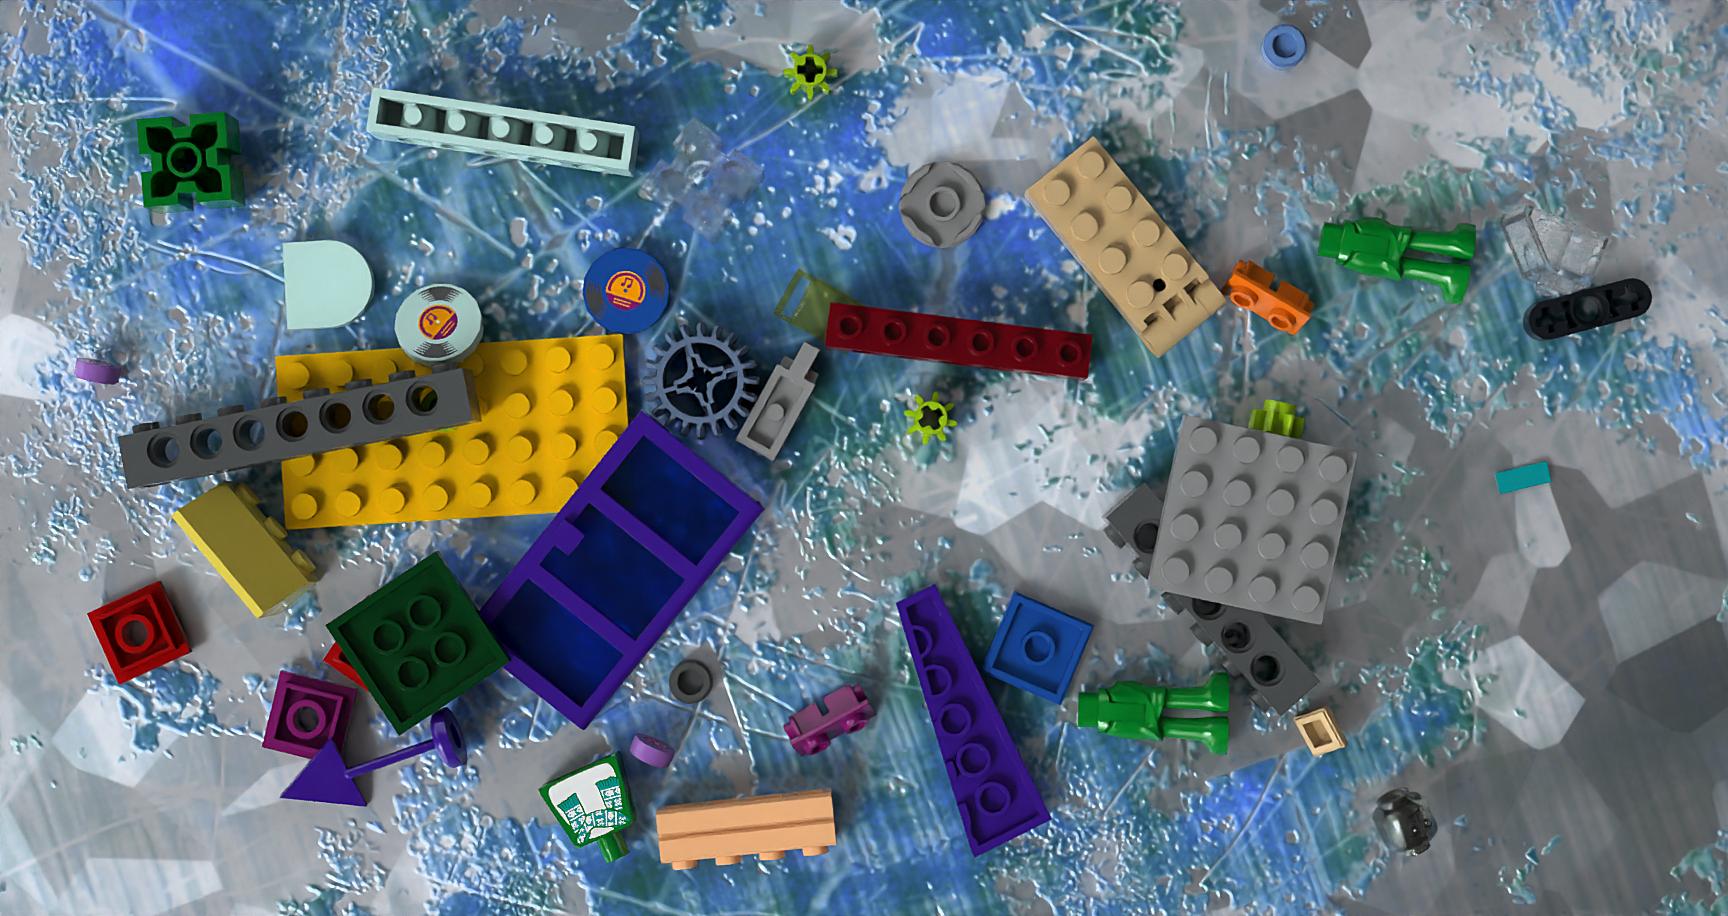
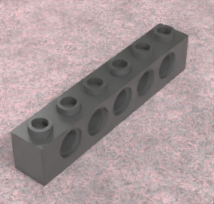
(1290, 676)

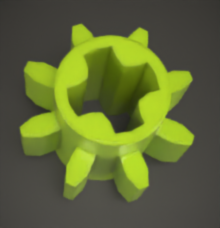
(800, 66)
(932, 406)
(1278, 419)

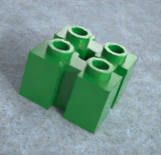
(173, 145)

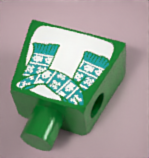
(594, 805)

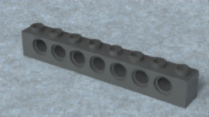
(148, 466)

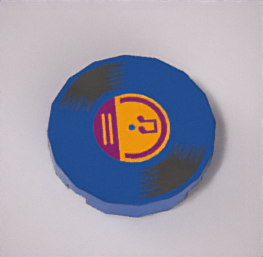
(626, 291)

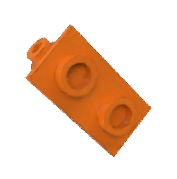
(1284, 309)

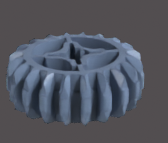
(665, 392)

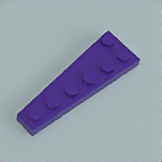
(980, 757)

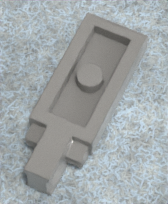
(780, 403)

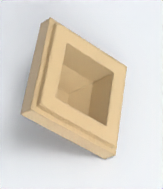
(1321, 730)

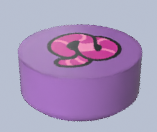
(97, 371)
(651, 750)

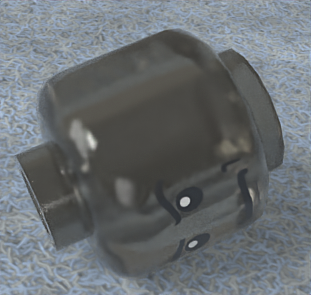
(1404, 821)

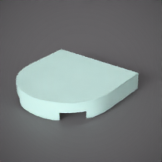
(325, 284)

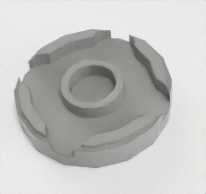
(942, 204)

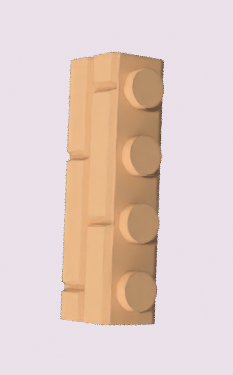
(746, 826)

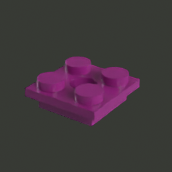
(330, 700)

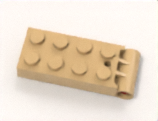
(1125, 247)

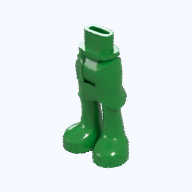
(1378, 248)
(1136, 712)

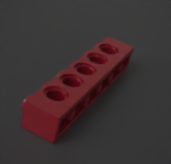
(958, 341)

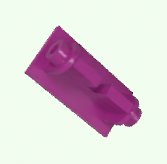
(844, 715)

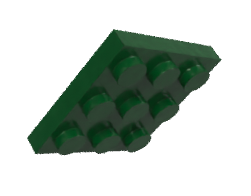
(418, 642)

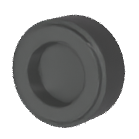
(691, 681)

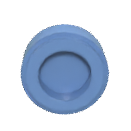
(1283, 47)

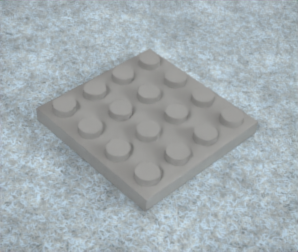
(1252, 519)

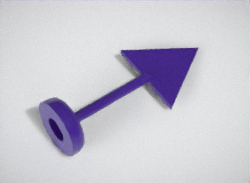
(331, 781)

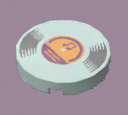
(439, 325)

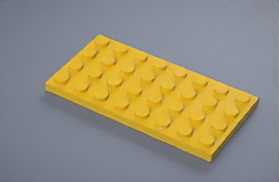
(544, 427)

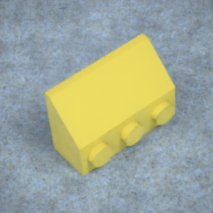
(247, 548)

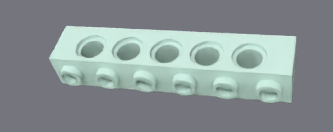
(503, 132)

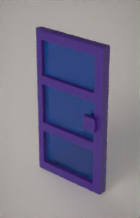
(616, 568)

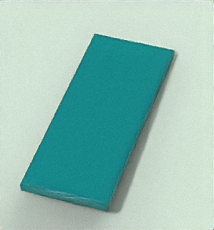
(1523, 477)

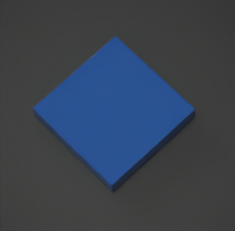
(1037, 648)

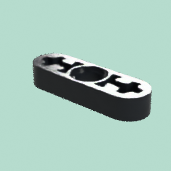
(1619, 313)

